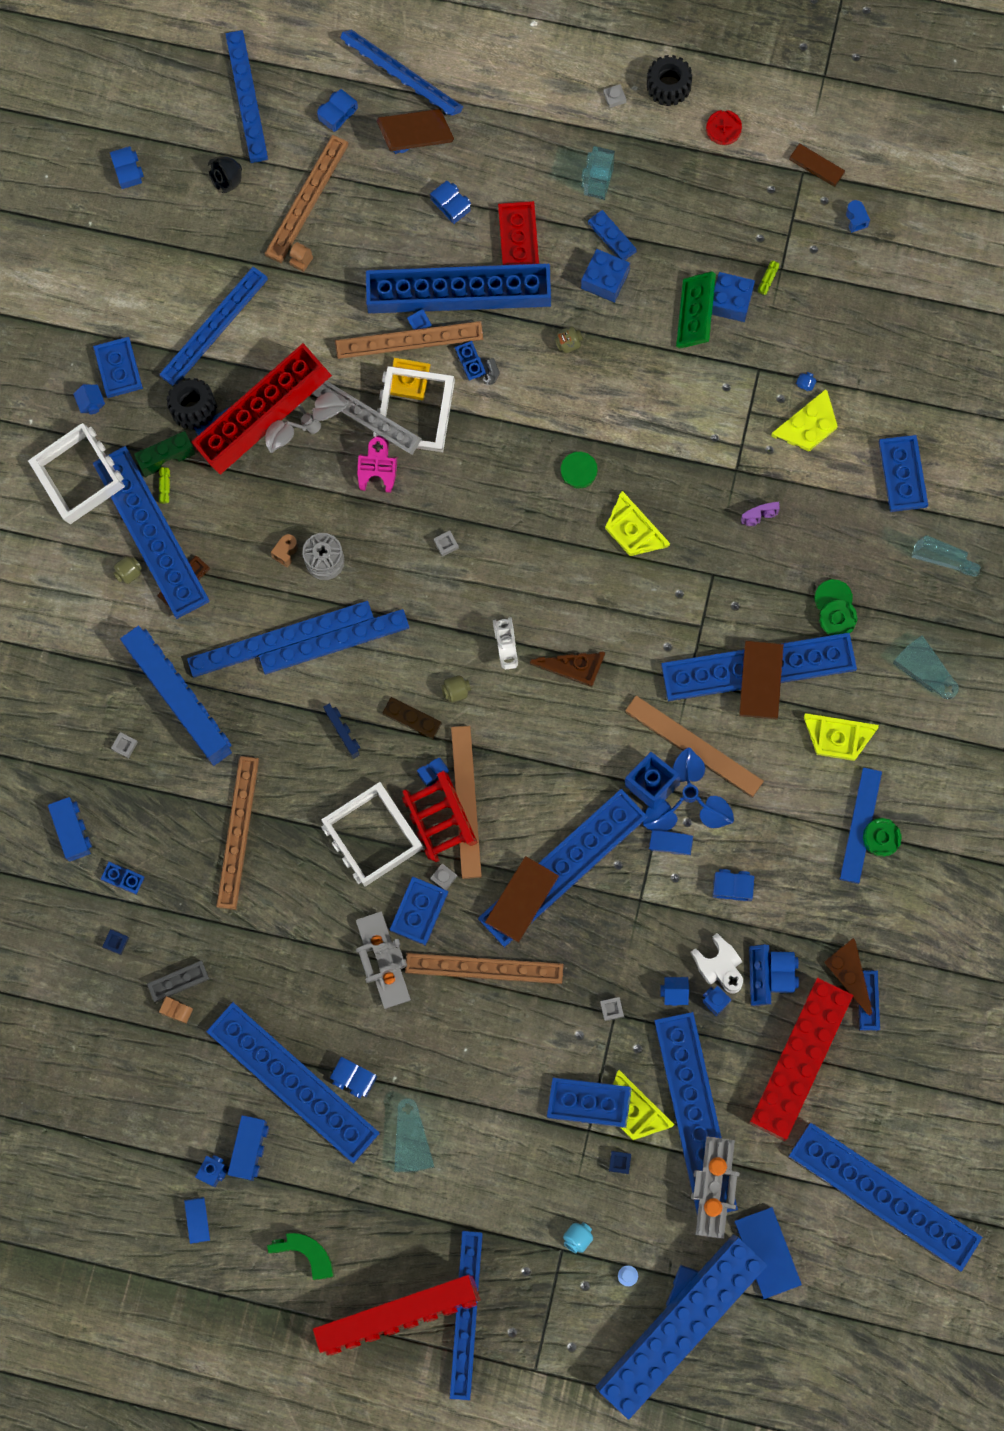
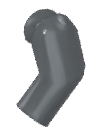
(493, 372)

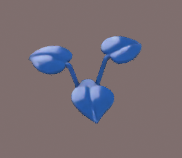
(715, 811)

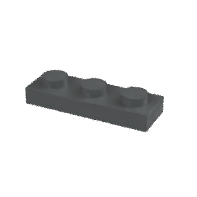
(178, 981)

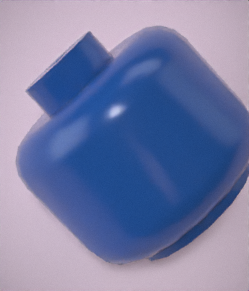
(806, 381)

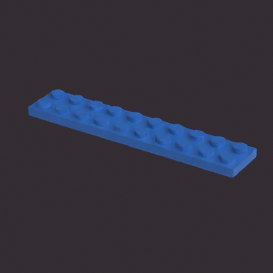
(153, 536)
(724, 671)
(584, 850)
(293, 1082)
(689, 1092)
(885, 1197)

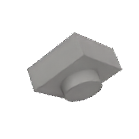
(614, 96)
(446, 543)
(124, 745)
(443, 877)
(612, 1009)

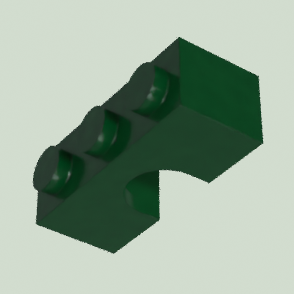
(153, 457)

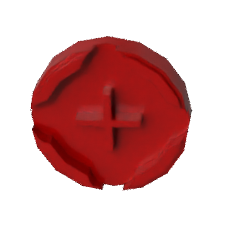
(724, 127)

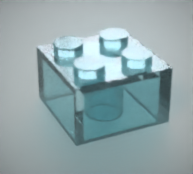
(598, 172)

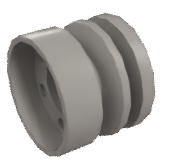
(325, 566)

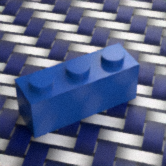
(70, 829)
(248, 1148)

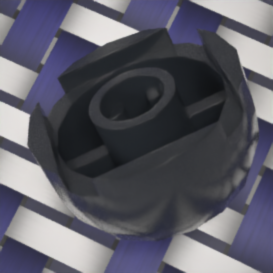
(225, 173)

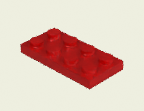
(518, 233)

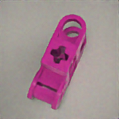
(381, 460)

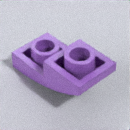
(754, 515)

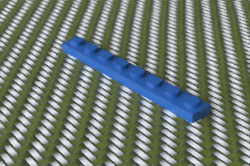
(398, 70)
(246, 96)
(213, 326)
(334, 641)
(466, 1320)

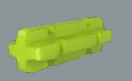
(768, 277)
(164, 485)

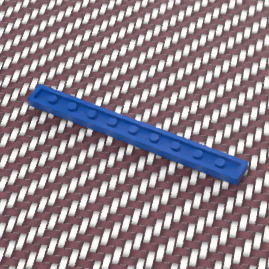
(279, 638)

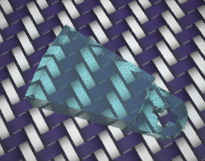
(945, 555)
(925, 667)
(412, 1146)

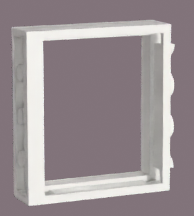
(438, 445)
(57, 448)
(379, 790)

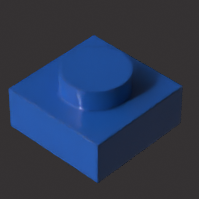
(419, 320)

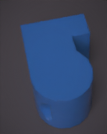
(857, 215)
(429, 772)

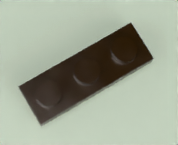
(412, 718)

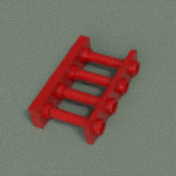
(458, 818)

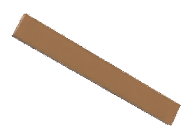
(306, 199)
(409, 339)
(684, 738)
(466, 793)
(237, 833)
(484, 968)

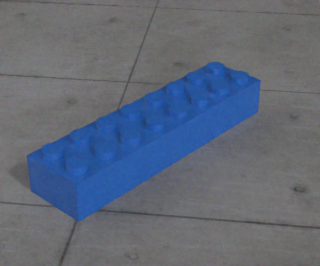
(178, 698)

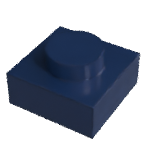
(115, 942)
(620, 1162)

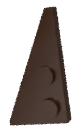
(579, 668)
(848, 969)

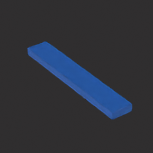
(862, 815)

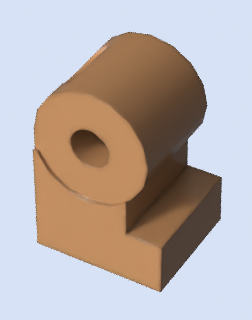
(300, 256)
(284, 548)
(175, 1010)

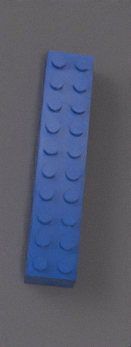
(458, 288)
(681, 1326)

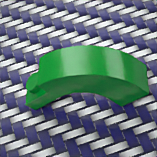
(317, 1255)

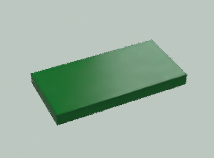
(696, 310)

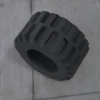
(669, 67)
(186, 392)

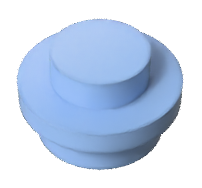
(627, 1275)

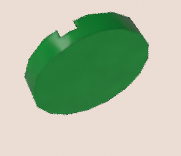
(579, 470)
(832, 590)
(838, 617)
(882, 837)

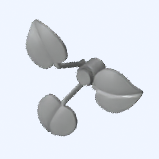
(281, 433)

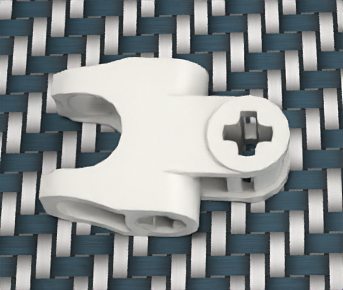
(506, 642)
(720, 967)

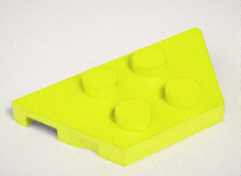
(809, 424)
(633, 528)
(838, 736)
(643, 1115)

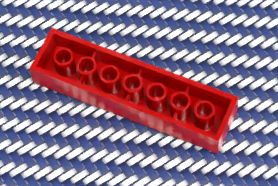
(260, 407)
(801, 1059)
(397, 1314)

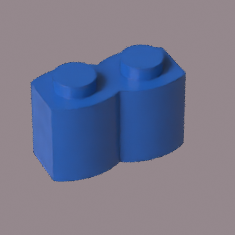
(337, 110)
(126, 168)
(450, 201)
(733, 886)
(783, 972)
(353, 1077)

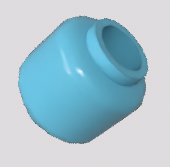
(578, 1237)

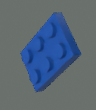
(118, 367)
(419, 911)

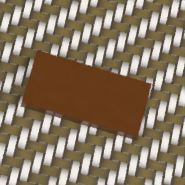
(415, 130)
(761, 680)
(522, 899)

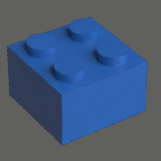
(605, 275)
(732, 296)
(652, 781)

